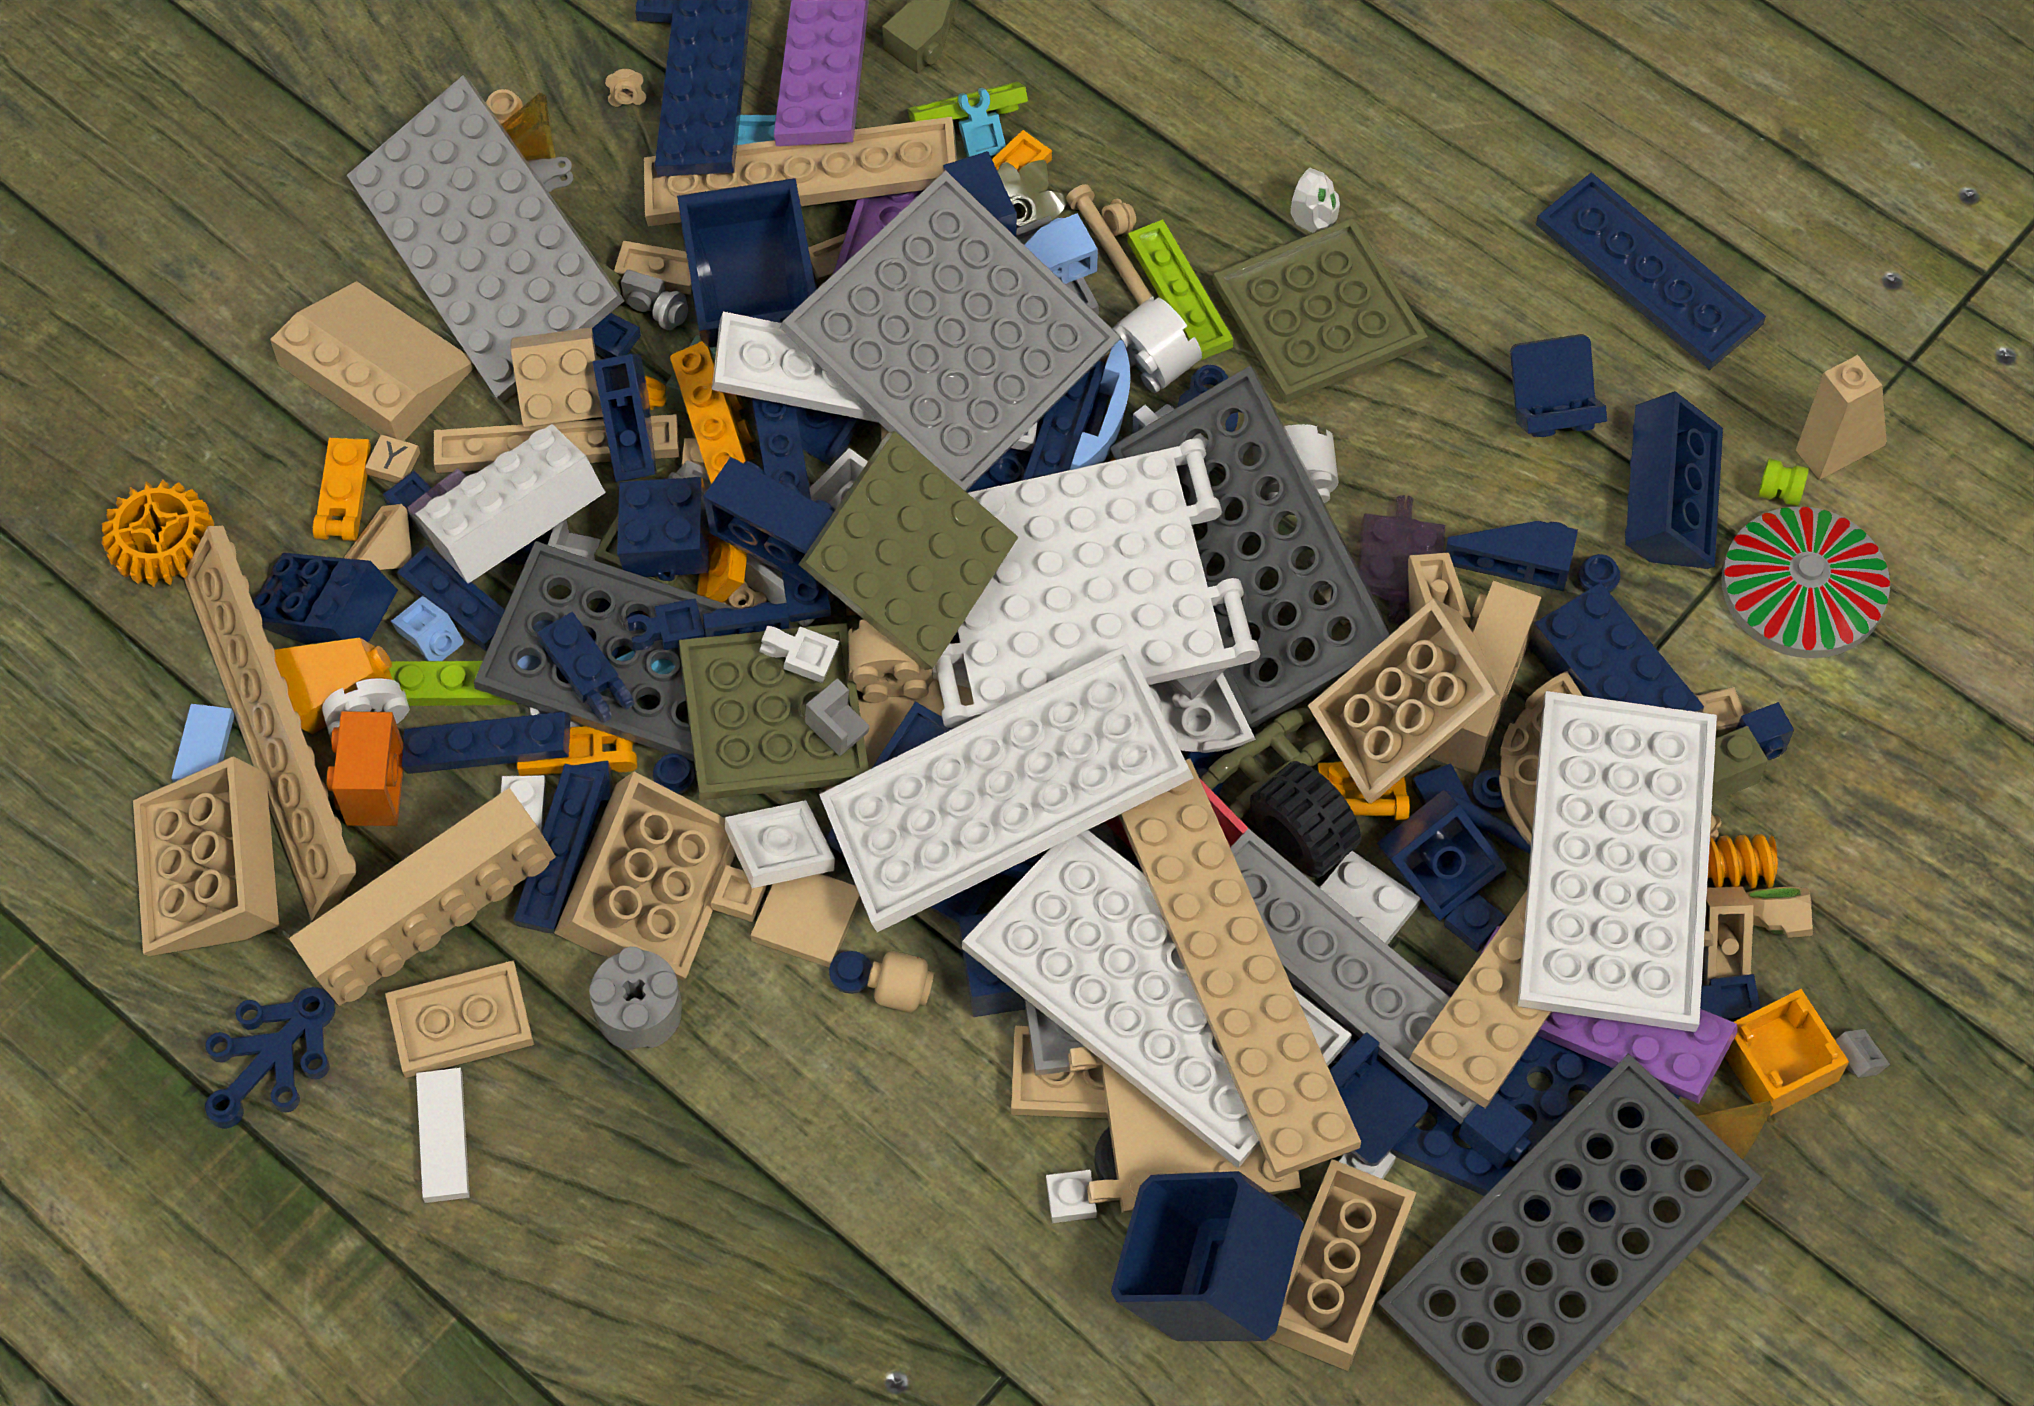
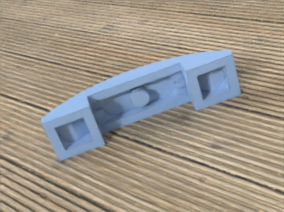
(1116, 383)

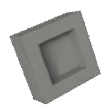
(641, 290)
(1862, 1053)

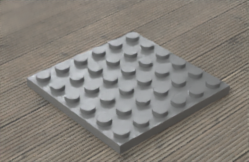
(950, 332)

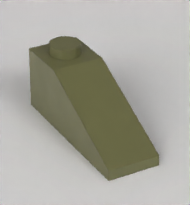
(919, 32)

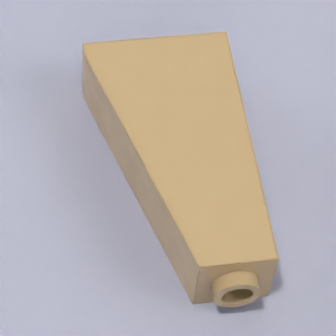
(1843, 419)

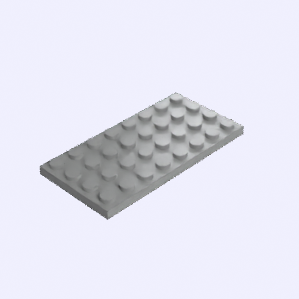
(481, 232)

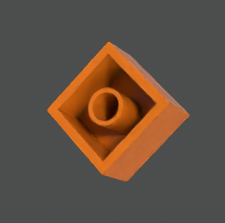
(367, 768)

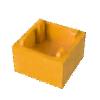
(1785, 1052)

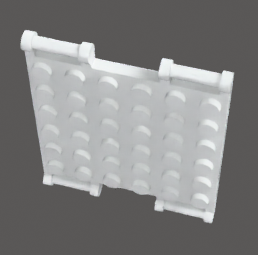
(1096, 567)

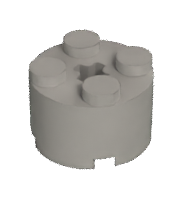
(617, 993)

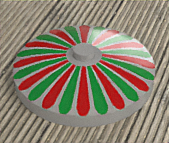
(1805, 582)

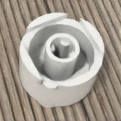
(1157, 343)
(1318, 456)

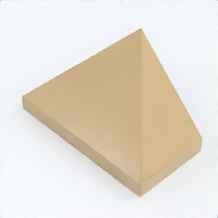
(385, 539)

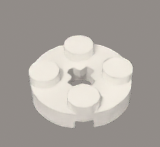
(371, 696)

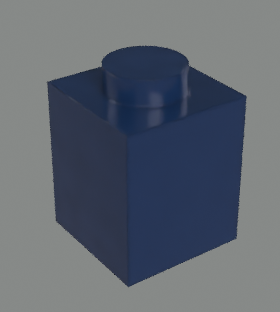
(1497, 1132)

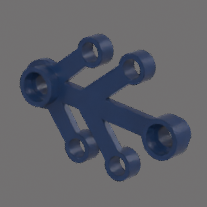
(271, 1050)

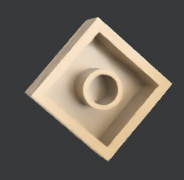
(556, 377)

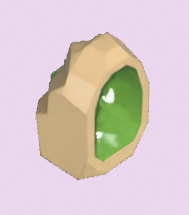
(1783, 910)

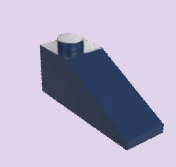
(626, 415)
(1522, 552)

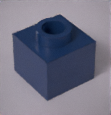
(1770, 729)

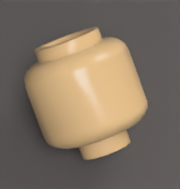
(901, 981)

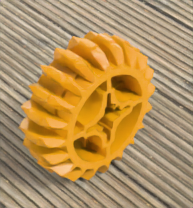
(134, 529)

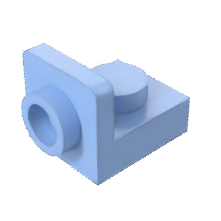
(428, 629)

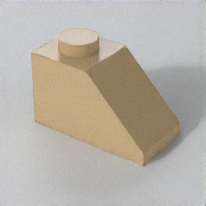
(1435, 578)
(1731, 924)

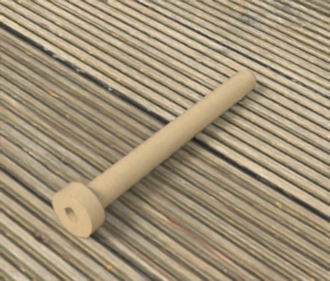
(1081, 199)

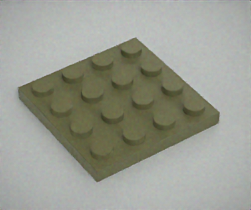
(1319, 310)
(909, 550)
(751, 717)

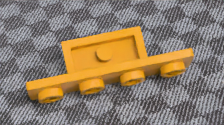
(711, 412)

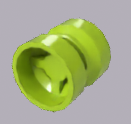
(1783, 482)

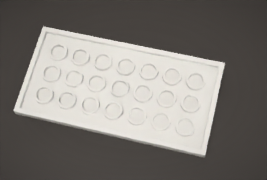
(1004, 787)
(1619, 862)
(1100, 963)

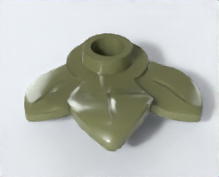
(1029, 191)

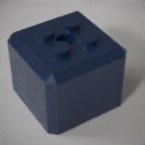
(1207, 1257)

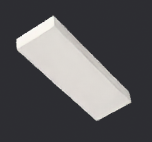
(442, 1135)

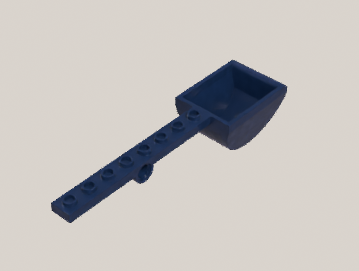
(755, 262)

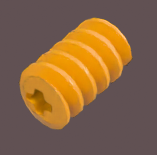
(1743, 860)

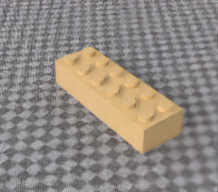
(423, 898)

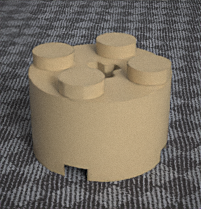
(883, 668)

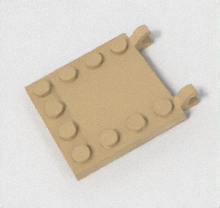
(1154, 1142)

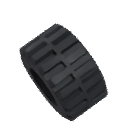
(1305, 819)

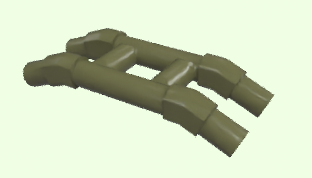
(1272, 736)

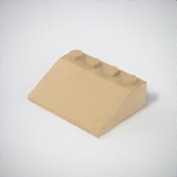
(371, 359)
(1406, 698)
(205, 859)
(648, 875)

